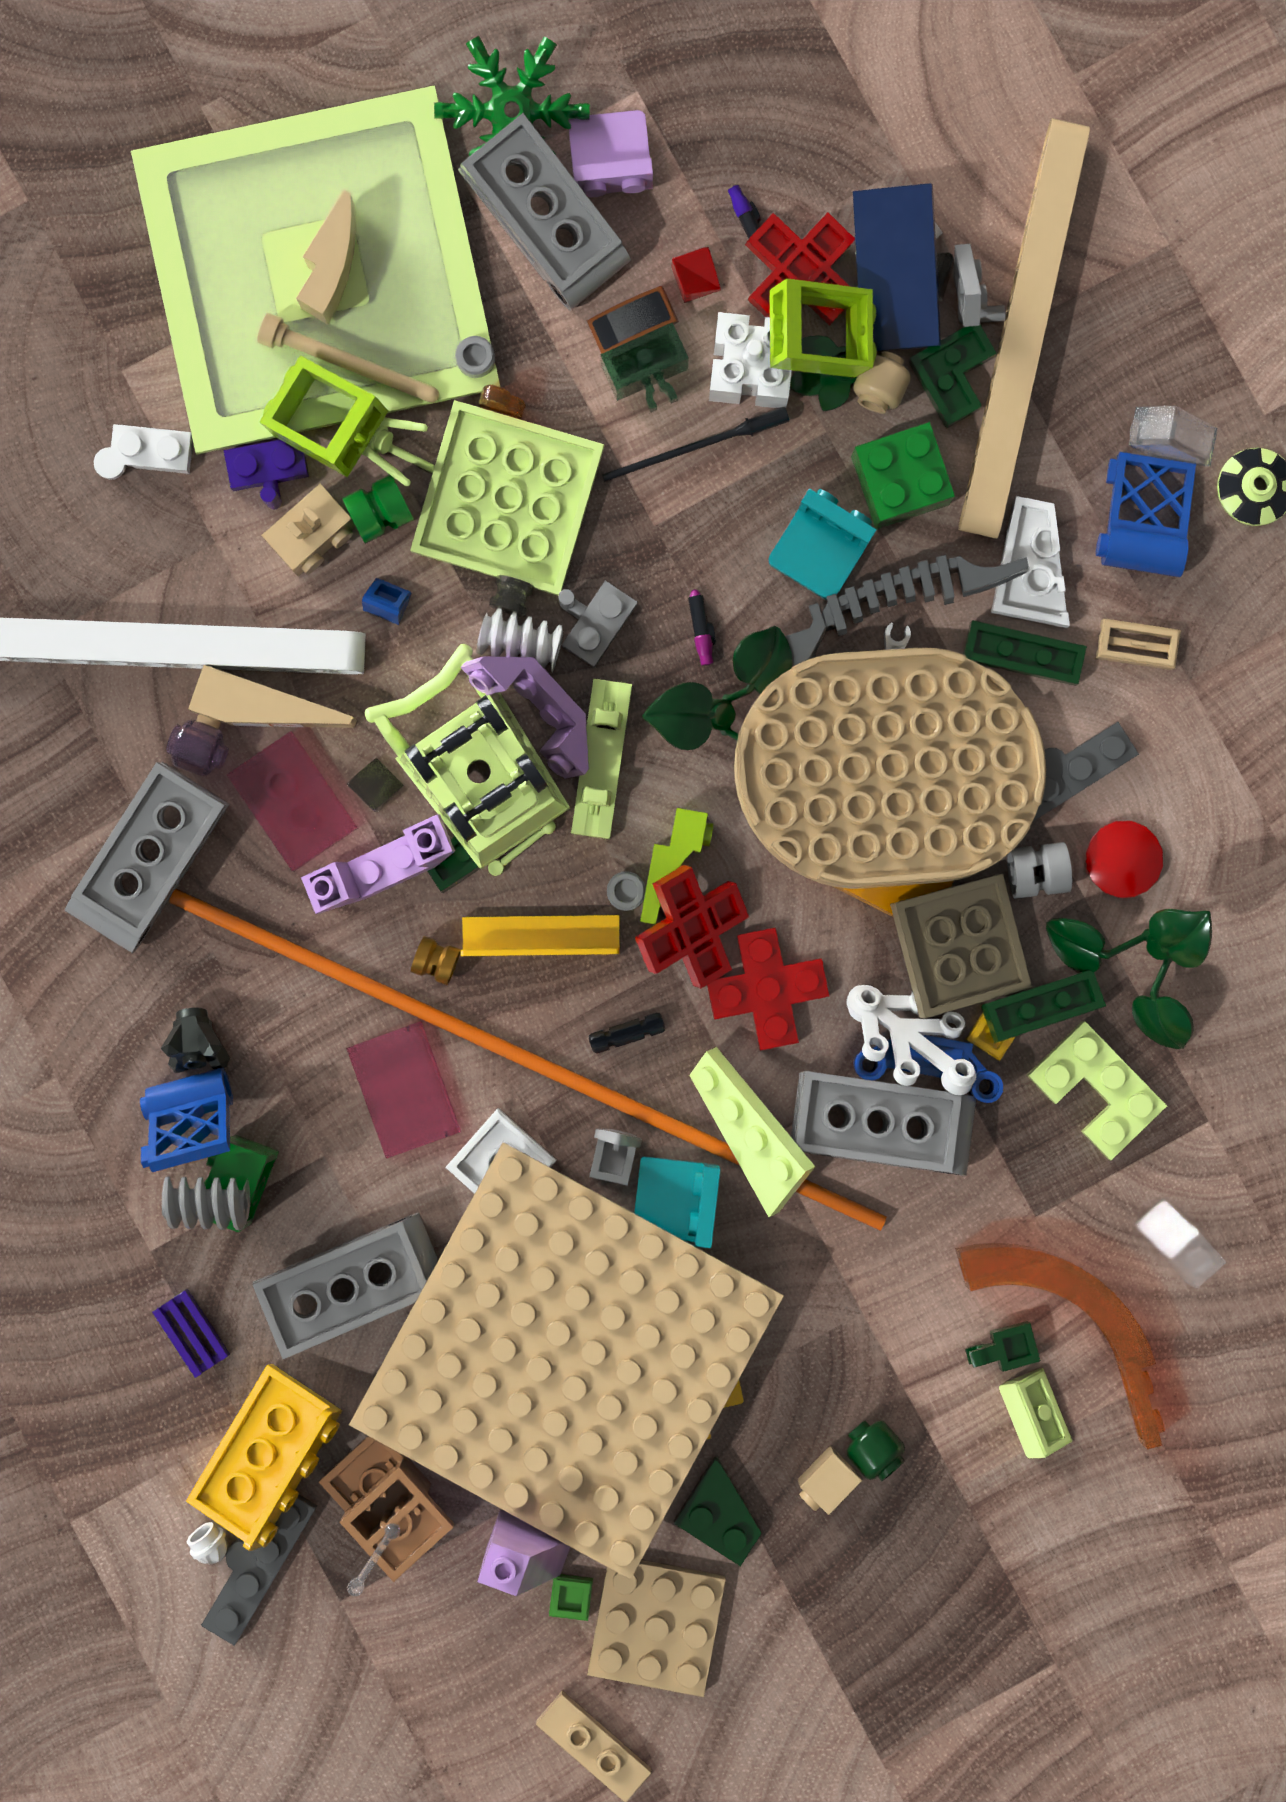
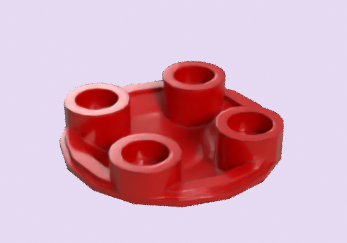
(1124, 859)

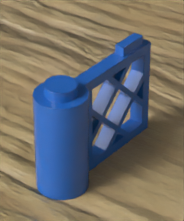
(1139, 544)
(186, 1103)

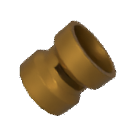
(435, 960)

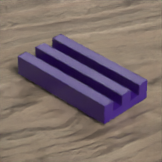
(177, 1340)

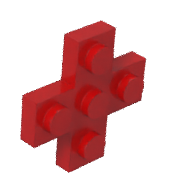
(799, 258)
(692, 926)
(768, 988)

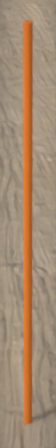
(503, 1048)

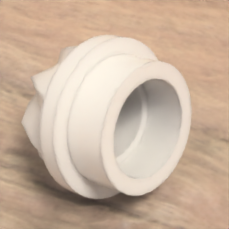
(208, 1544)

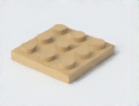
(657, 1627)

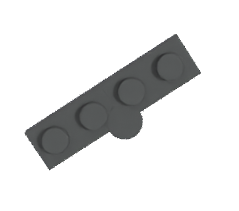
(1083, 766)
(254, 1573)

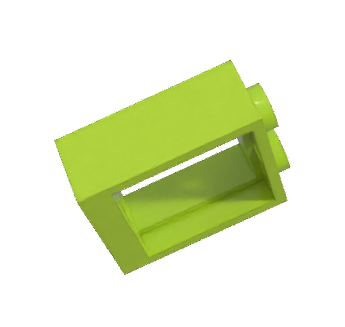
(787, 327)
(354, 431)

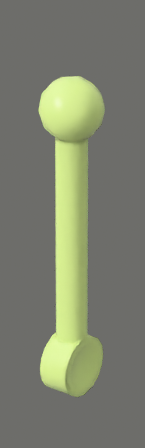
(497, 867)

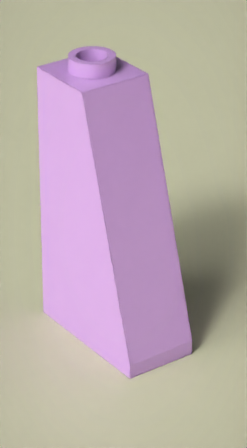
(520, 1556)

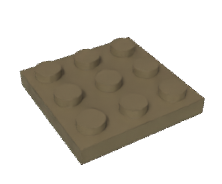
(961, 945)

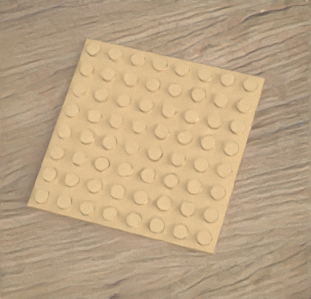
(566, 1360)

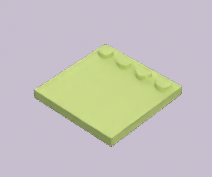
(507, 497)

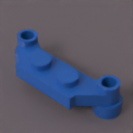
(952, 1048)

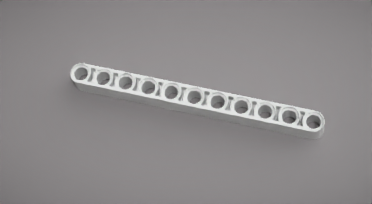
(182, 646)

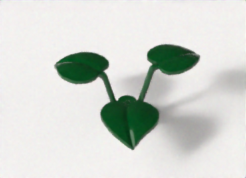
(690, 713)
(1170, 937)

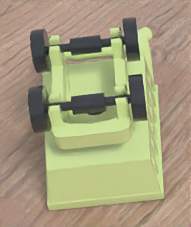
(485, 815)

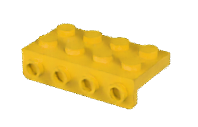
(265, 1457)

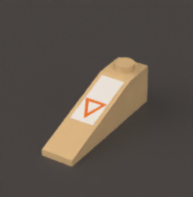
(240, 702)

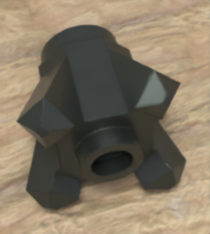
(194, 1042)

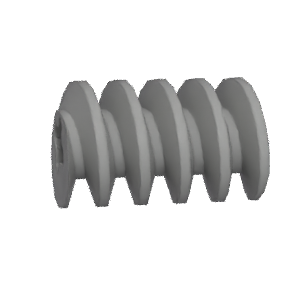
(205, 1204)

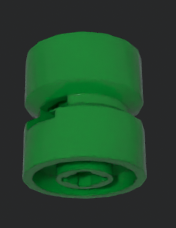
(377, 508)

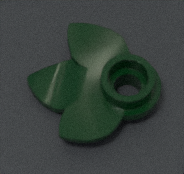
(831, 389)

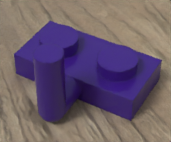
(265, 466)

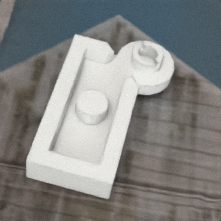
(144, 450)

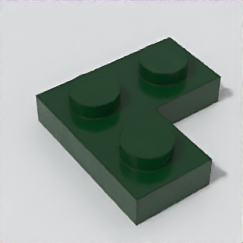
(943, 370)

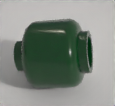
(875, 1450)

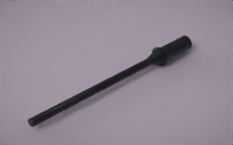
(748, 427)

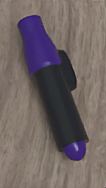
(745, 211)

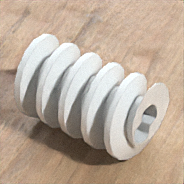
(519, 638)

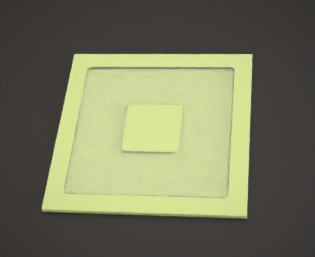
(230, 244)

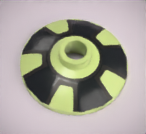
(1242, 498)

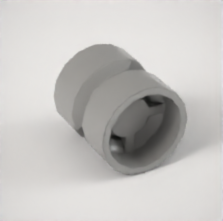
(1053, 870)

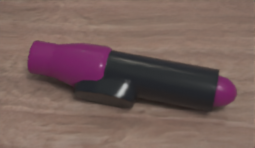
(703, 629)

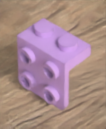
(611, 153)

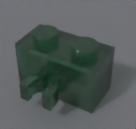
(646, 363)

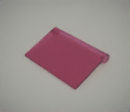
(403, 1089)

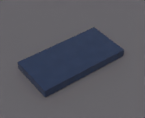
(899, 263)

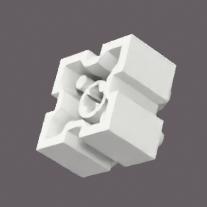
(746, 364)

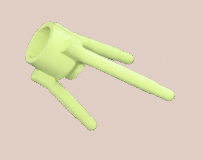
(382, 442)

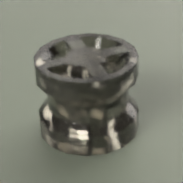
(511, 595)

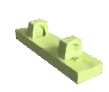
(605, 747)

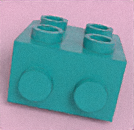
(821, 544)

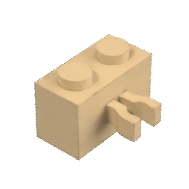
(310, 531)

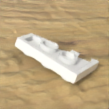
(1041, 590)

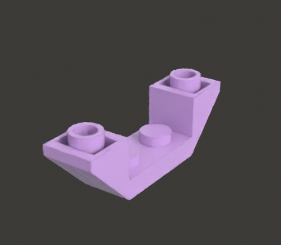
(568, 745)
(378, 870)

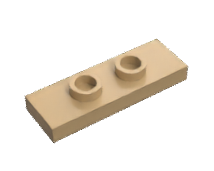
(593, 1746)

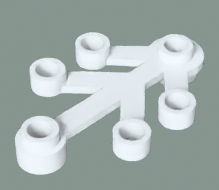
(909, 1033)

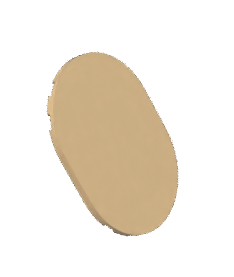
(889, 768)

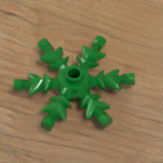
(502, 94)

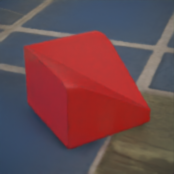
(695, 274)

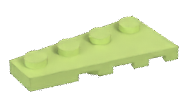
(756, 1138)

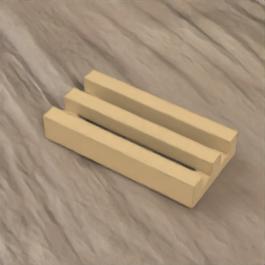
(1105, 640)

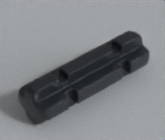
(626, 1033)

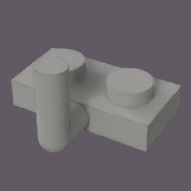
(971, 295)
(596, 623)

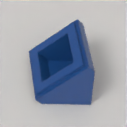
(386, 601)

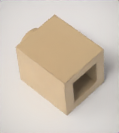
(828, 1481)

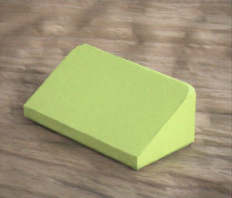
(1035, 1414)

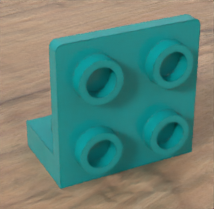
(679, 1197)

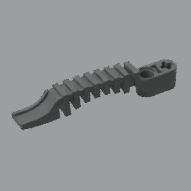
(972, 581)

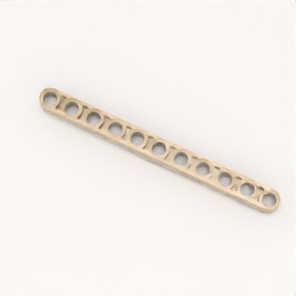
(1024, 328)

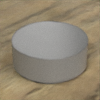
(475, 356)
(626, 891)

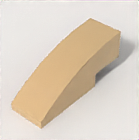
(330, 260)

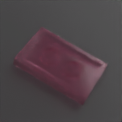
(292, 801)

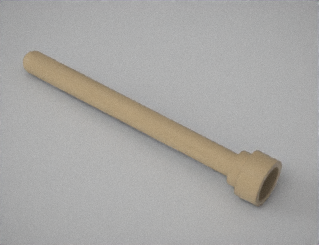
(276, 333)

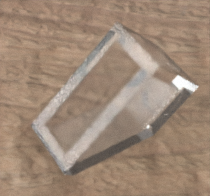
(1172, 435)
(1180, 1244)

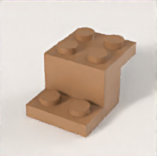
(385, 1488)

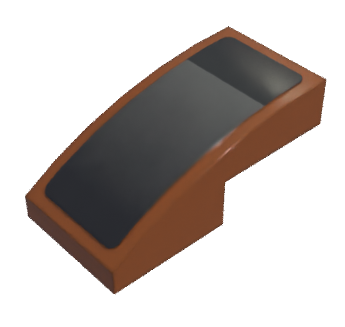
(632, 319)

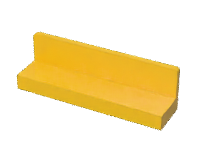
(541, 935)

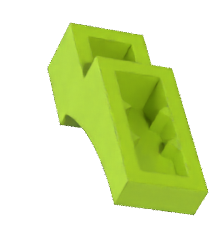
(687, 837)

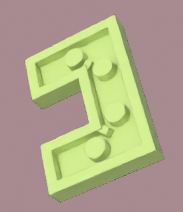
(1128, 1097)

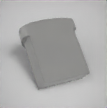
(614, 1155)

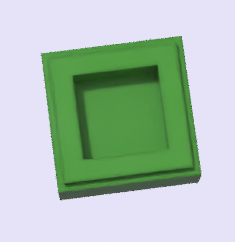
(571, 1597)

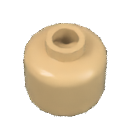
(884, 384)

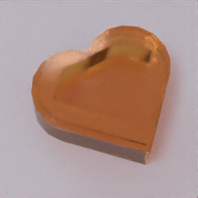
(501, 401)

